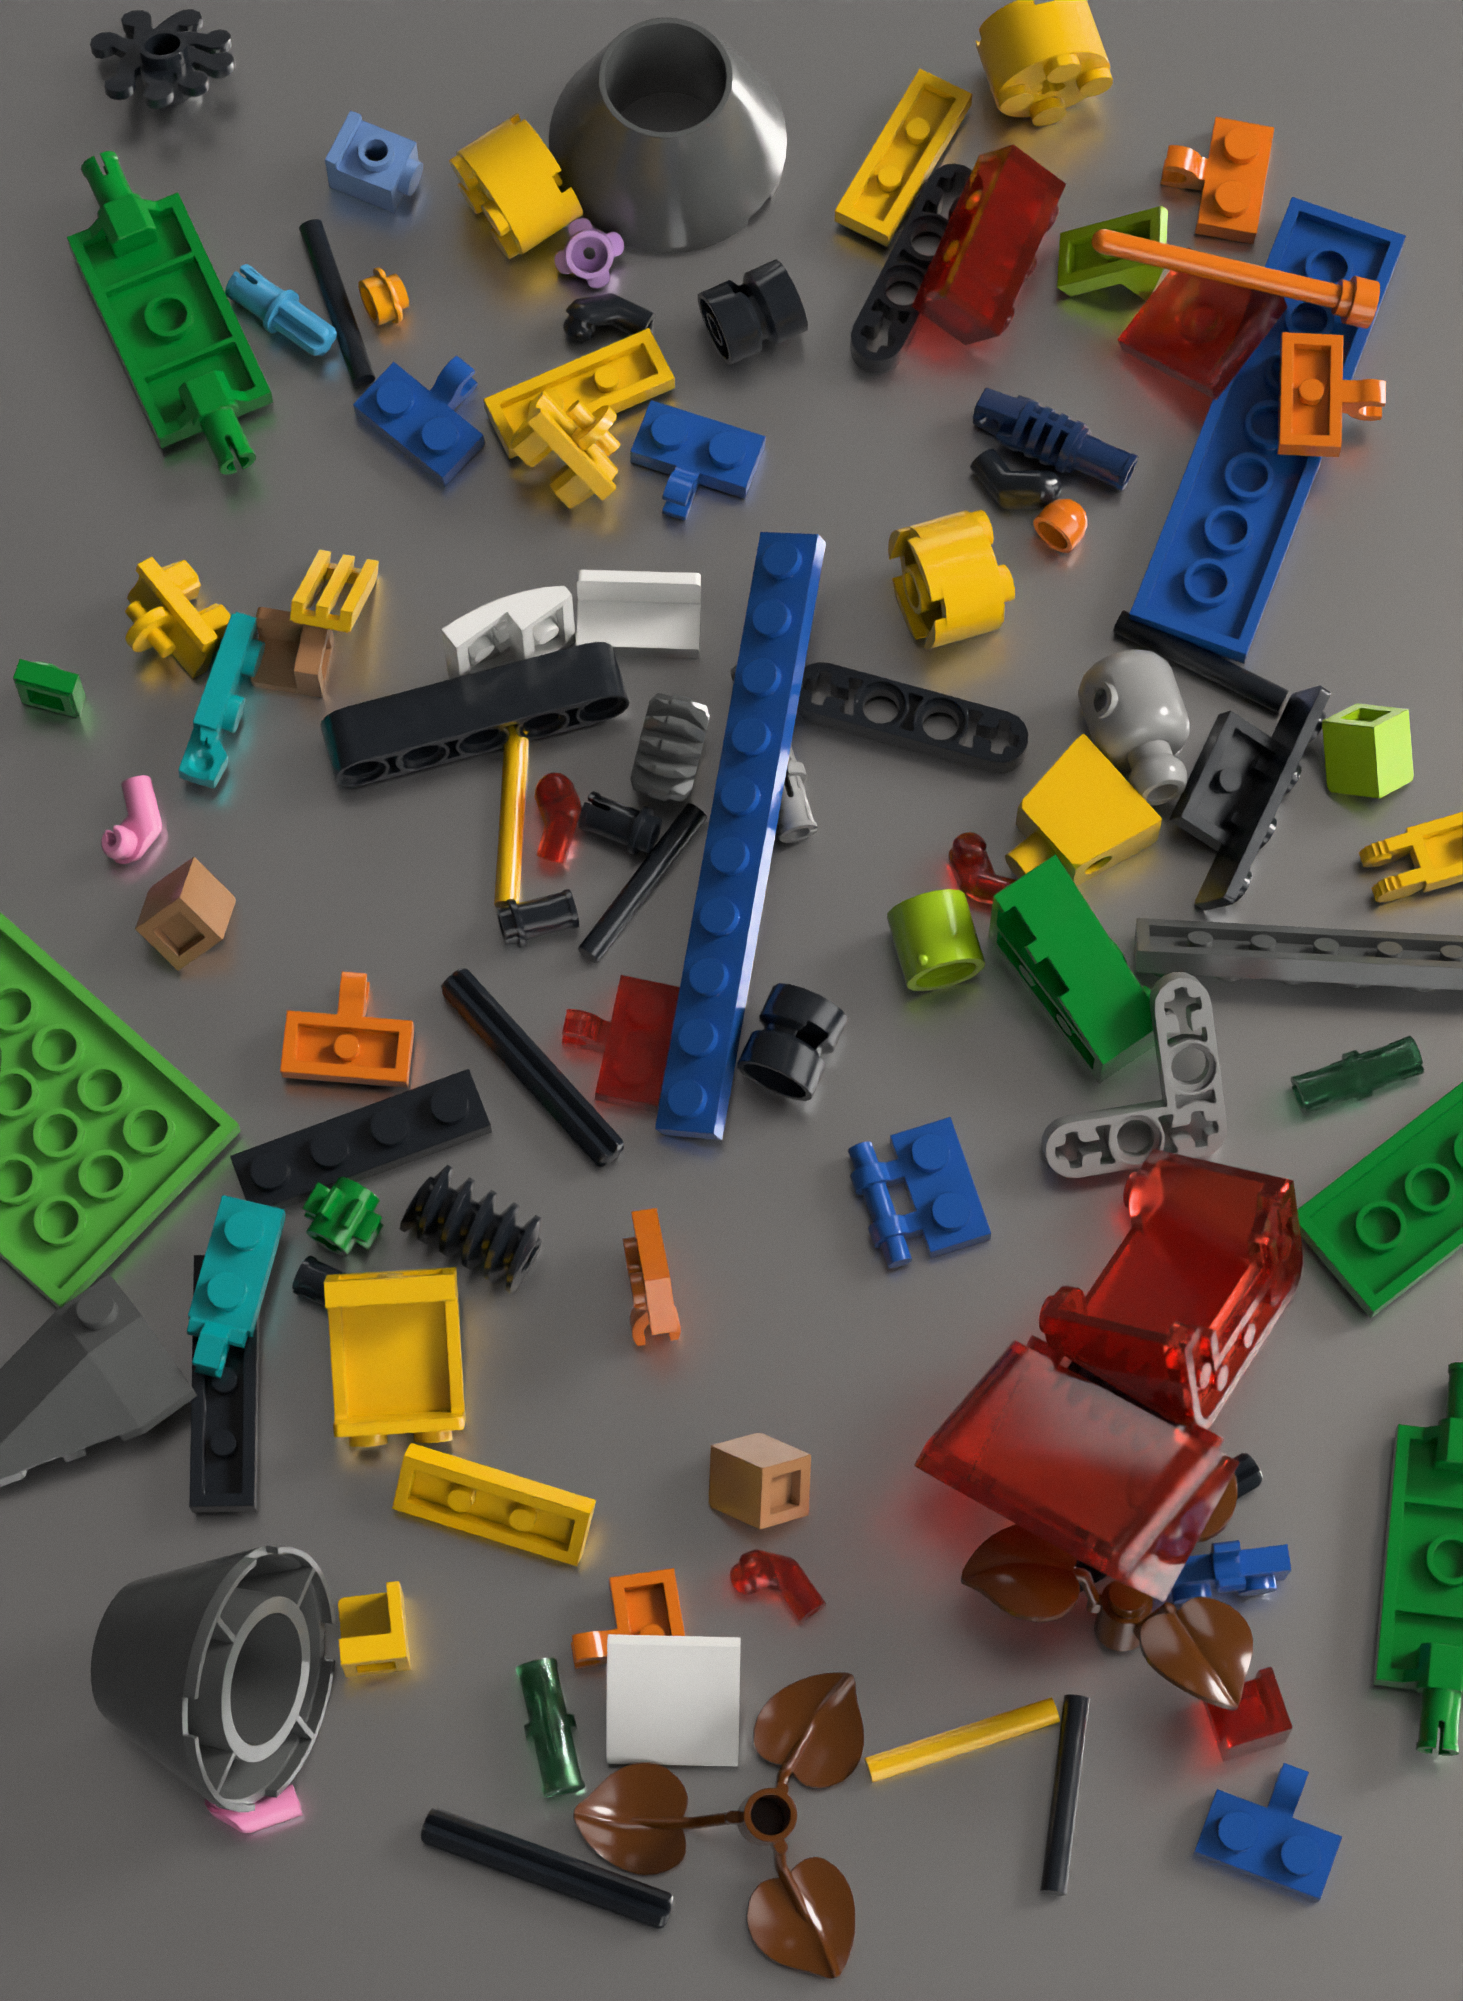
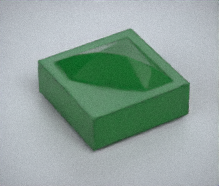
(49, 687)

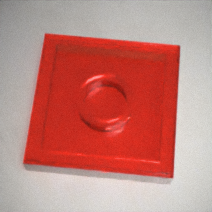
(1201, 329)

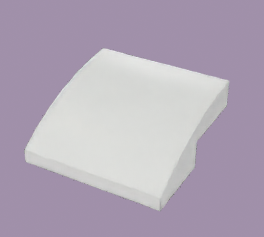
(509, 629)
(673, 1700)

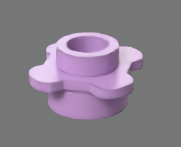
(594, 269)

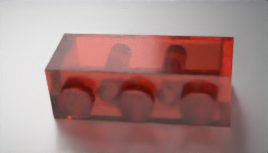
(990, 245)

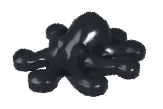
(169, 58)

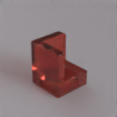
(1256, 1723)

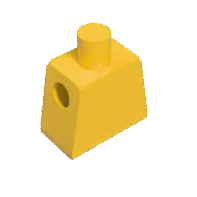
(1083, 816)

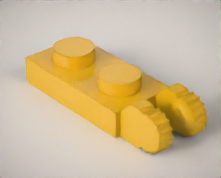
(1434, 850)

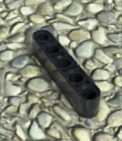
(474, 713)

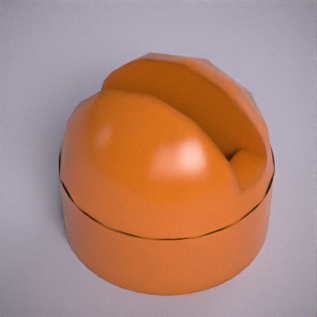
(1061, 524)

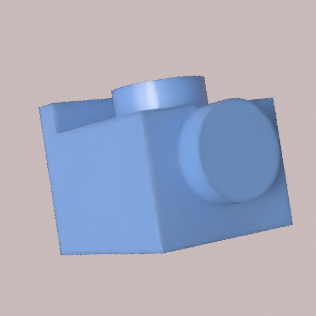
(371, 181)

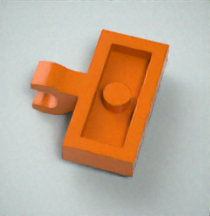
(1228, 178)
(1316, 395)
(348, 1044)
(649, 1279)
(641, 1606)

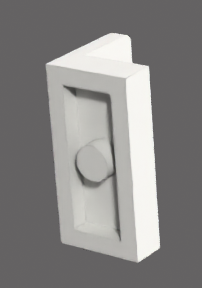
(640, 612)

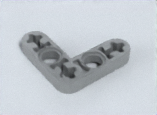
(1177, 1101)

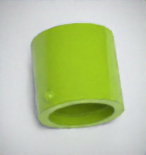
(935, 940)

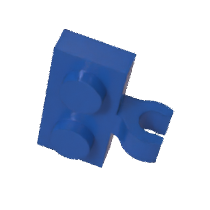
(424, 420)
(695, 453)
(1232, 1570)
(1268, 1840)

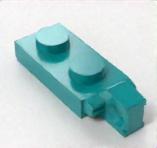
(220, 704)
(233, 1280)

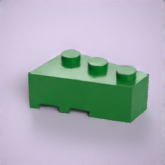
(1072, 968)

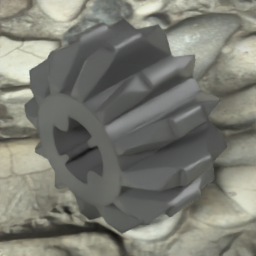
(670, 747)

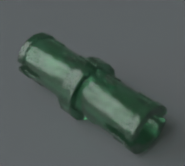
(1357, 1075)
(550, 1727)

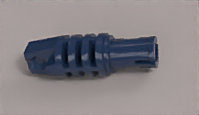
(1052, 438)

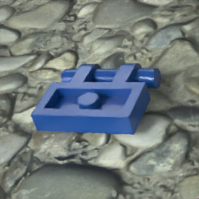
(938, 1188)

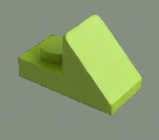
(1086, 270)

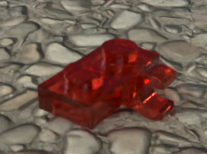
(632, 1043)

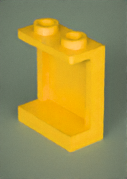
(395, 1355)

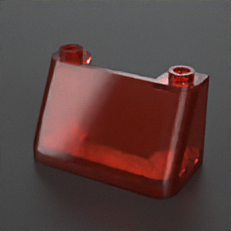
(1187, 1288)
(1081, 1467)

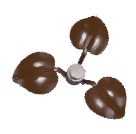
(1196, 1648)
(806, 1912)

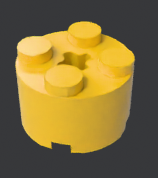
(1043, 58)
(515, 185)
(950, 578)

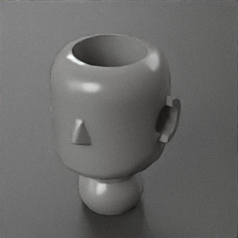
(1138, 721)

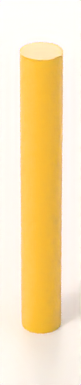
(511, 819)
(962, 1739)

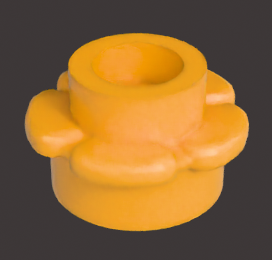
(383, 297)

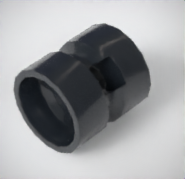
(754, 311)
(789, 1048)

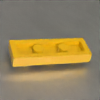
(903, 157)
(610, 376)
(493, 1504)

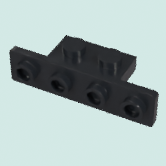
(1240, 787)

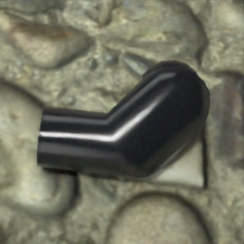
(605, 310)
(1016, 488)

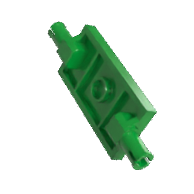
(168, 316)
(1424, 1573)

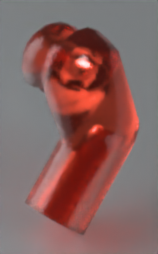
(560, 813)
(974, 869)
(777, 1573)

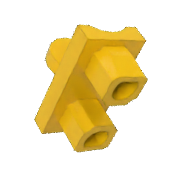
(586, 467)
(169, 621)

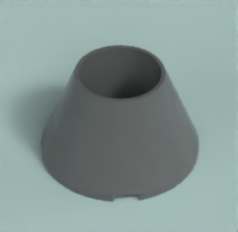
(669, 186)
(221, 1670)

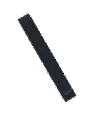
(904, 265)
(907, 728)

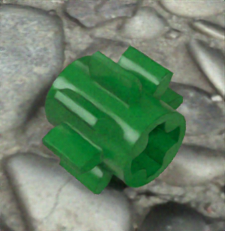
(343, 1216)

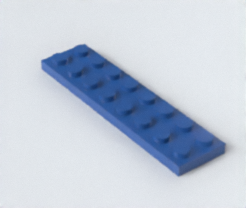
(1237, 492)

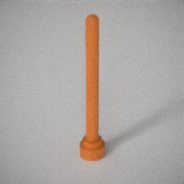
(1351, 300)

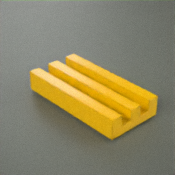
(339, 574)

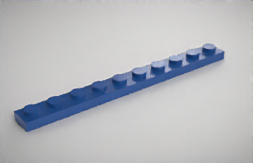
(740, 836)

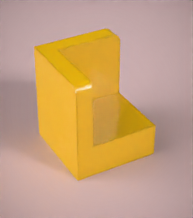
(374, 1633)

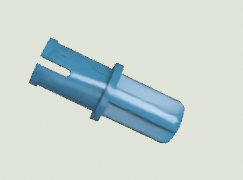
(280, 311)

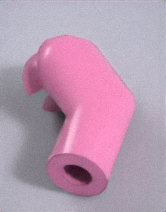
(139, 828)
(267, 1813)

